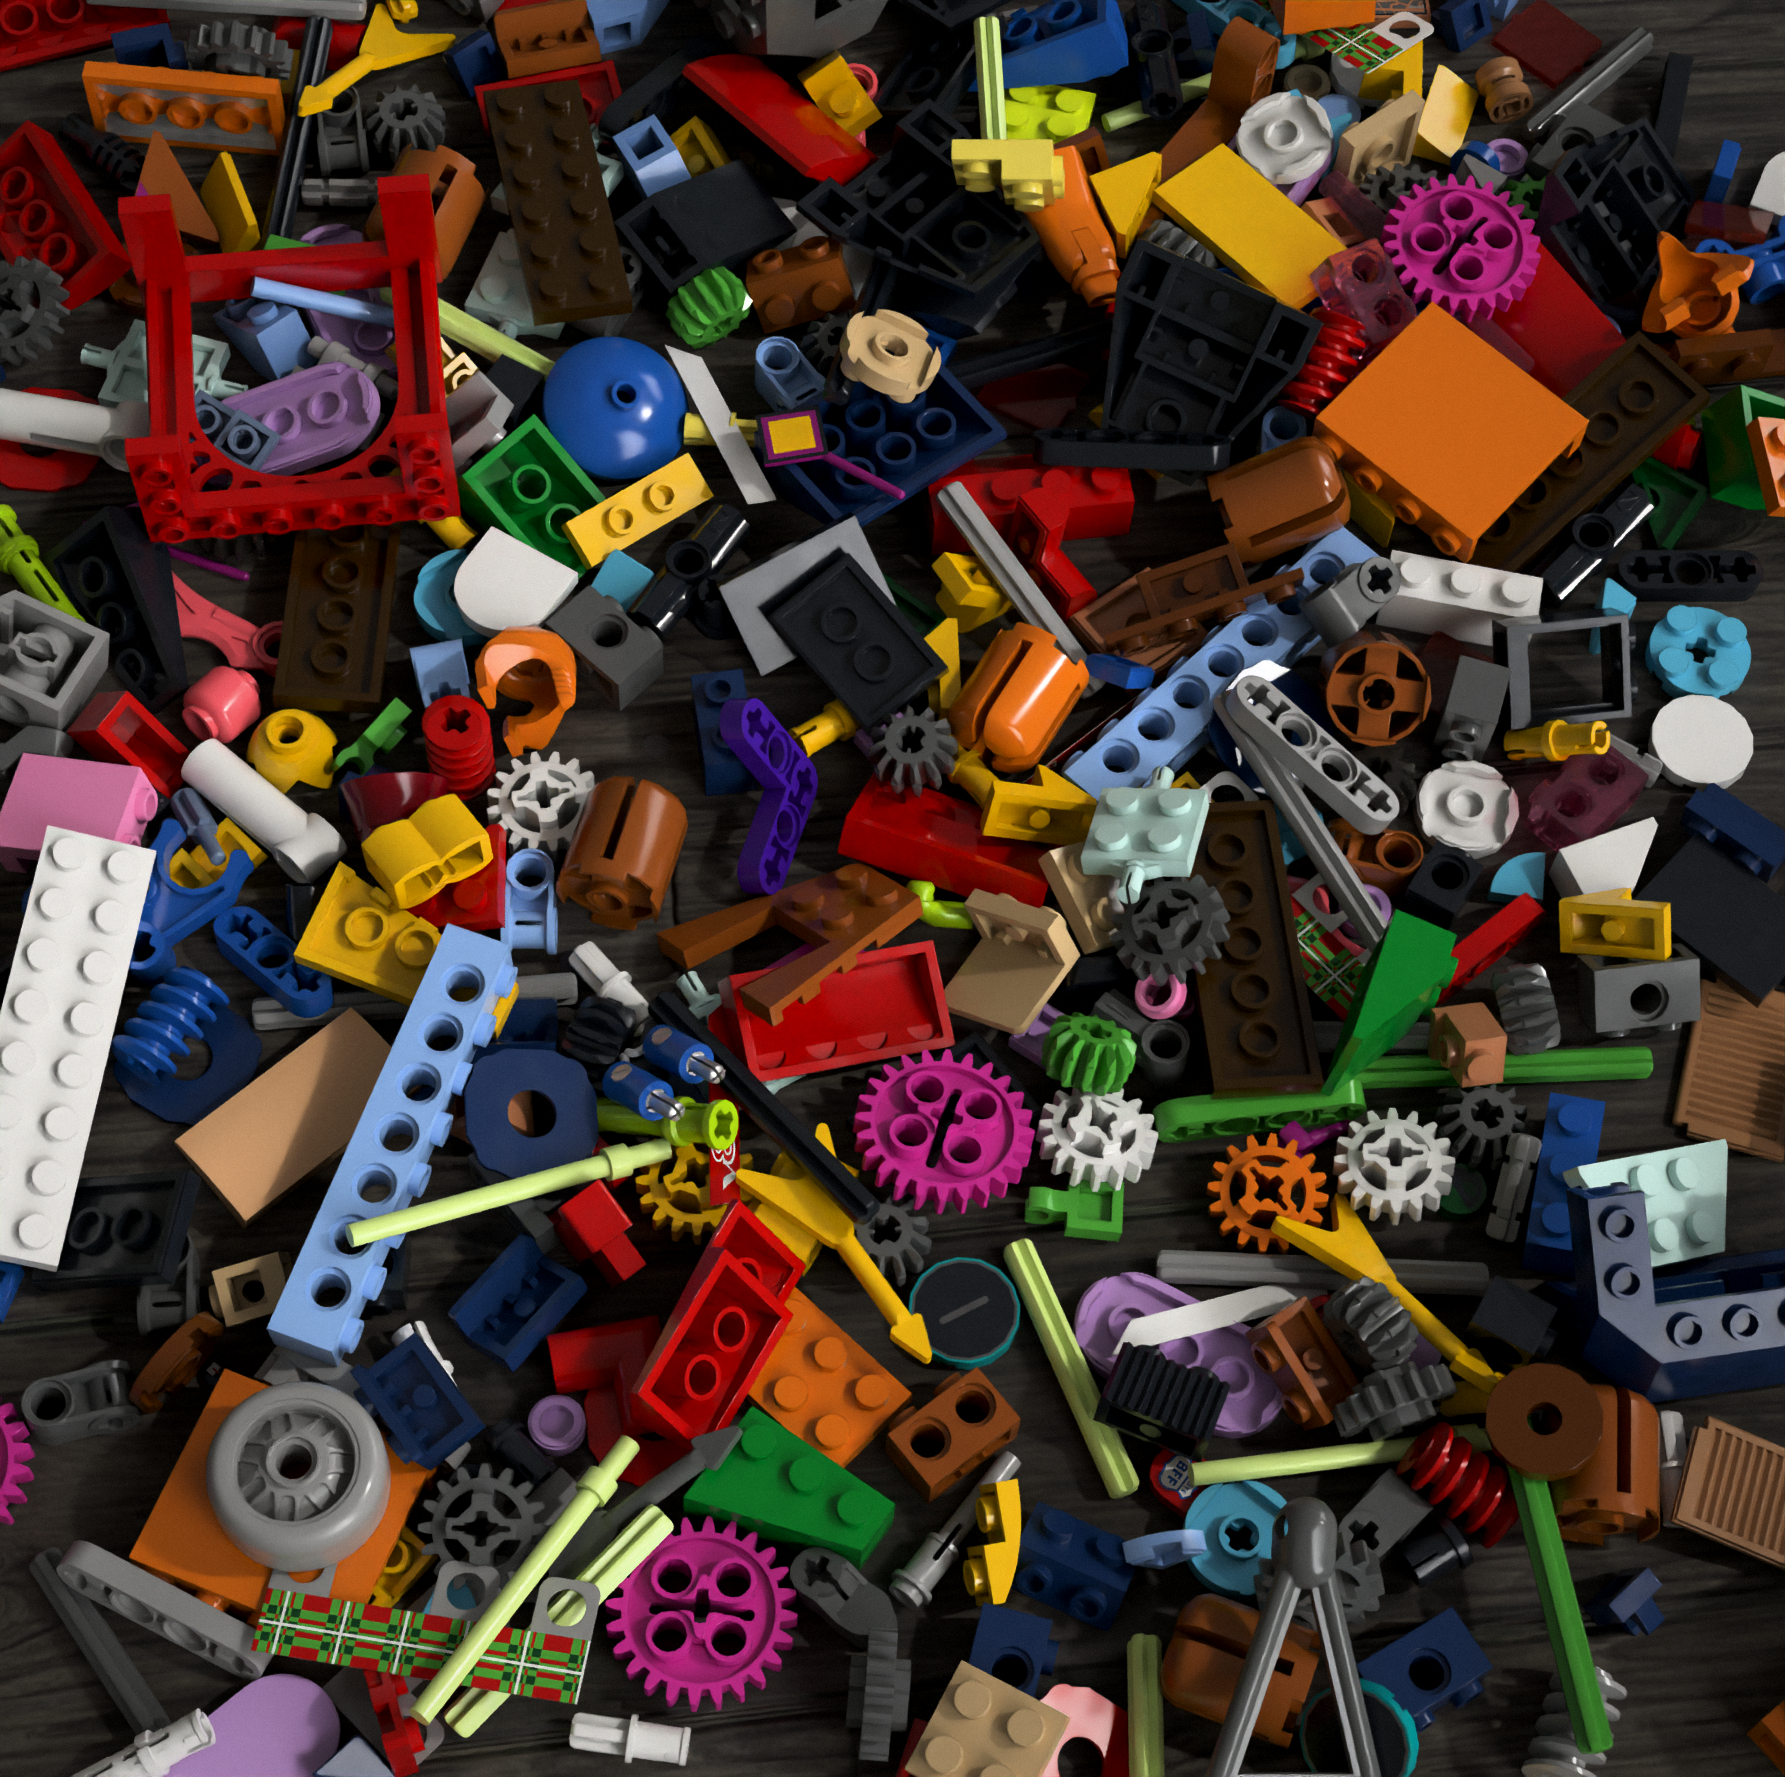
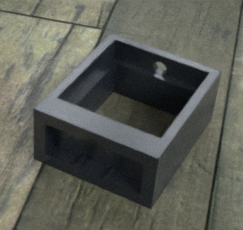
(1618, 682)

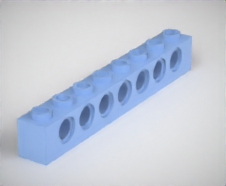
(1192, 682)
(458, 962)

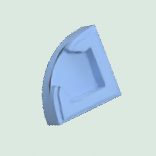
(1164, 1548)

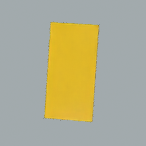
(1248, 225)

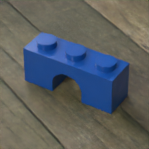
(1568, 1141)

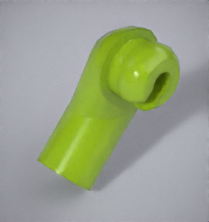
(938, 912)

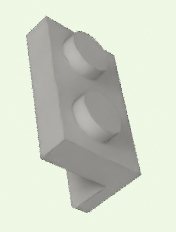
(475, 418)

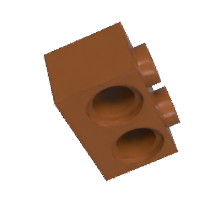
(962, 1443)

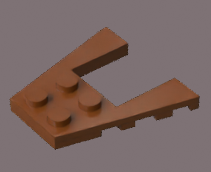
(830, 912)

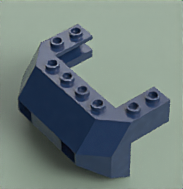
(1671, 1326)

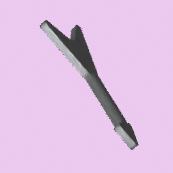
(604, 1526)

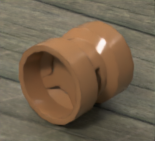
(1504, 91)

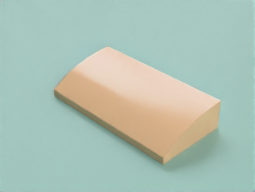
(288, 1119)

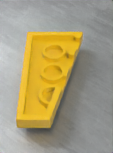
(374, 944)

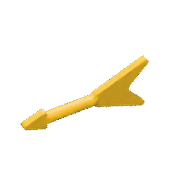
(380, 48)
(819, 1216)
(1356, 1255)

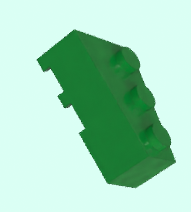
(790, 1495)

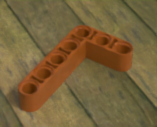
(1239, 78)

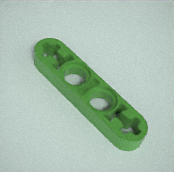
(1204, 1118)

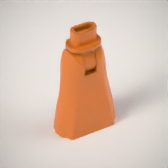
(1077, 236)

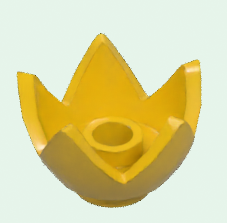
(303, 760)

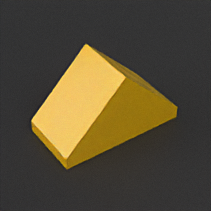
(1125, 196)

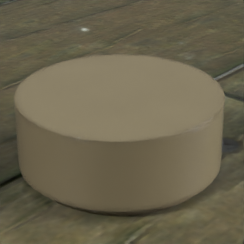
(1308, 80)

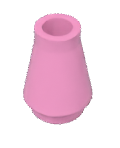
(1165, 1001)

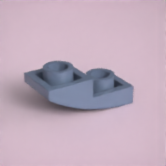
(235, 432)

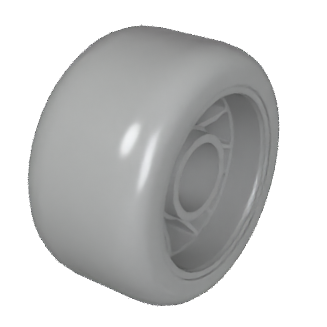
(306, 1519)

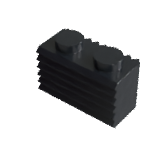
(1162, 1401)

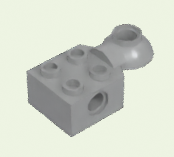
(46, 662)

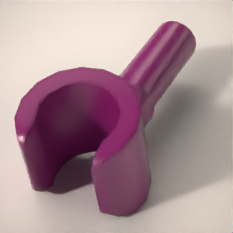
(1308, 1141)

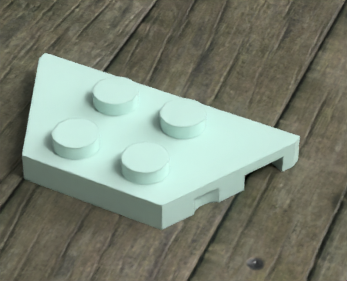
(1682, 1197)

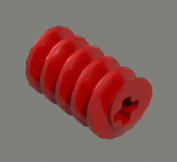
(1321, 369)
(460, 745)
(1464, 1479)

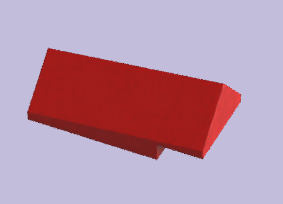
(718, 1331)

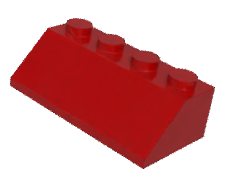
(1097, 498)

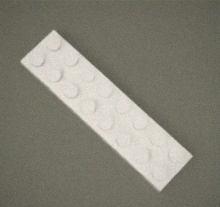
(61, 1028)

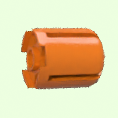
(1016, 699)

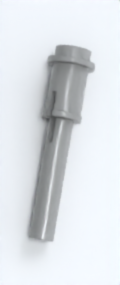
(922, 1572)

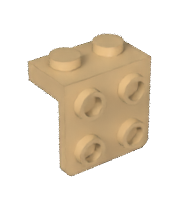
(1013, 965)

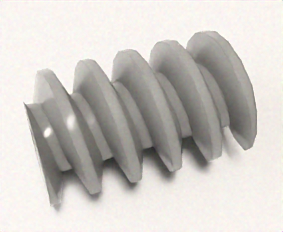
(1555, 1749)

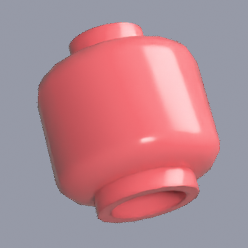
(222, 704)

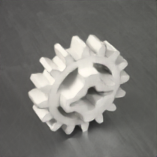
(520, 795)
(1096, 1138)
(1421, 1163)

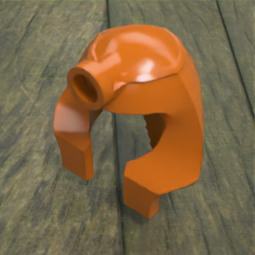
(1694, 291)
(530, 668)

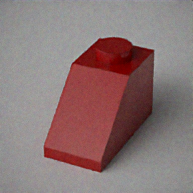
(123, 732)

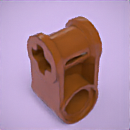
(1370, 855)

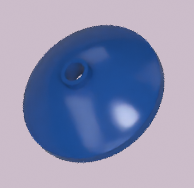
(600, 431)

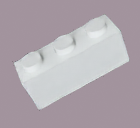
(1457, 598)

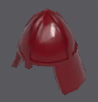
(388, 798)

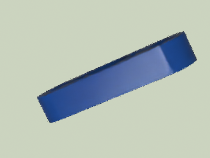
(279, 981)

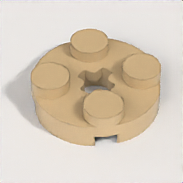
(899, 375)

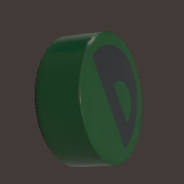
(1466, 1194)

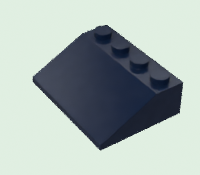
(893, 440)

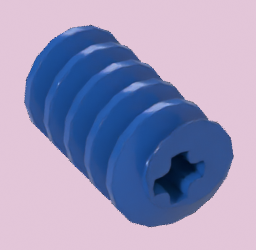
(166, 1021)

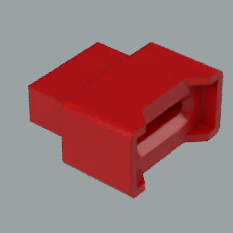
(594, 1228)

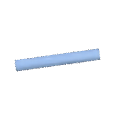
(322, 301)

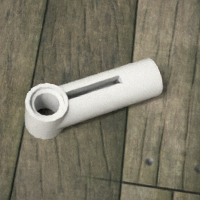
(72, 424)
(298, 841)

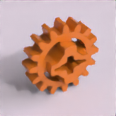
(1252, 1175)

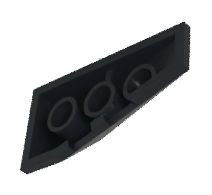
(128, 591)

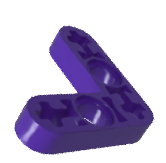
(787, 797)

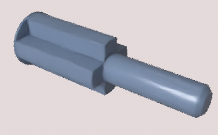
(197, 822)

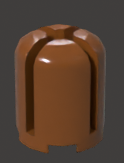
(454, 201)
(1281, 499)
(1393, 708)
(623, 852)
(1621, 1481)
(1208, 1658)

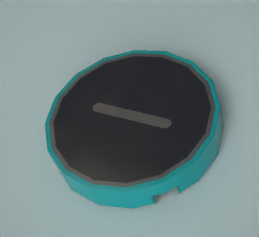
(966, 1311)
(1390, 1726)

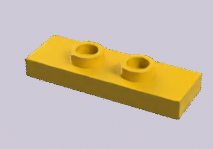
(637, 511)

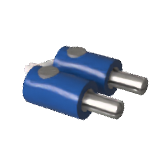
(650, 1095)

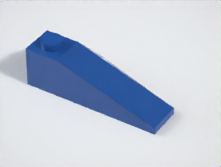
(1063, 44)

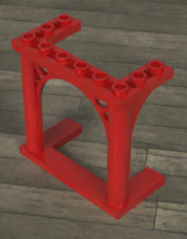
(324, 500)

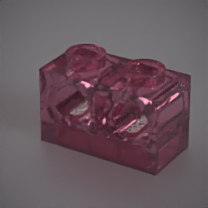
(1361, 300)
(1591, 804)

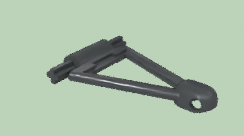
(1300, 1561)

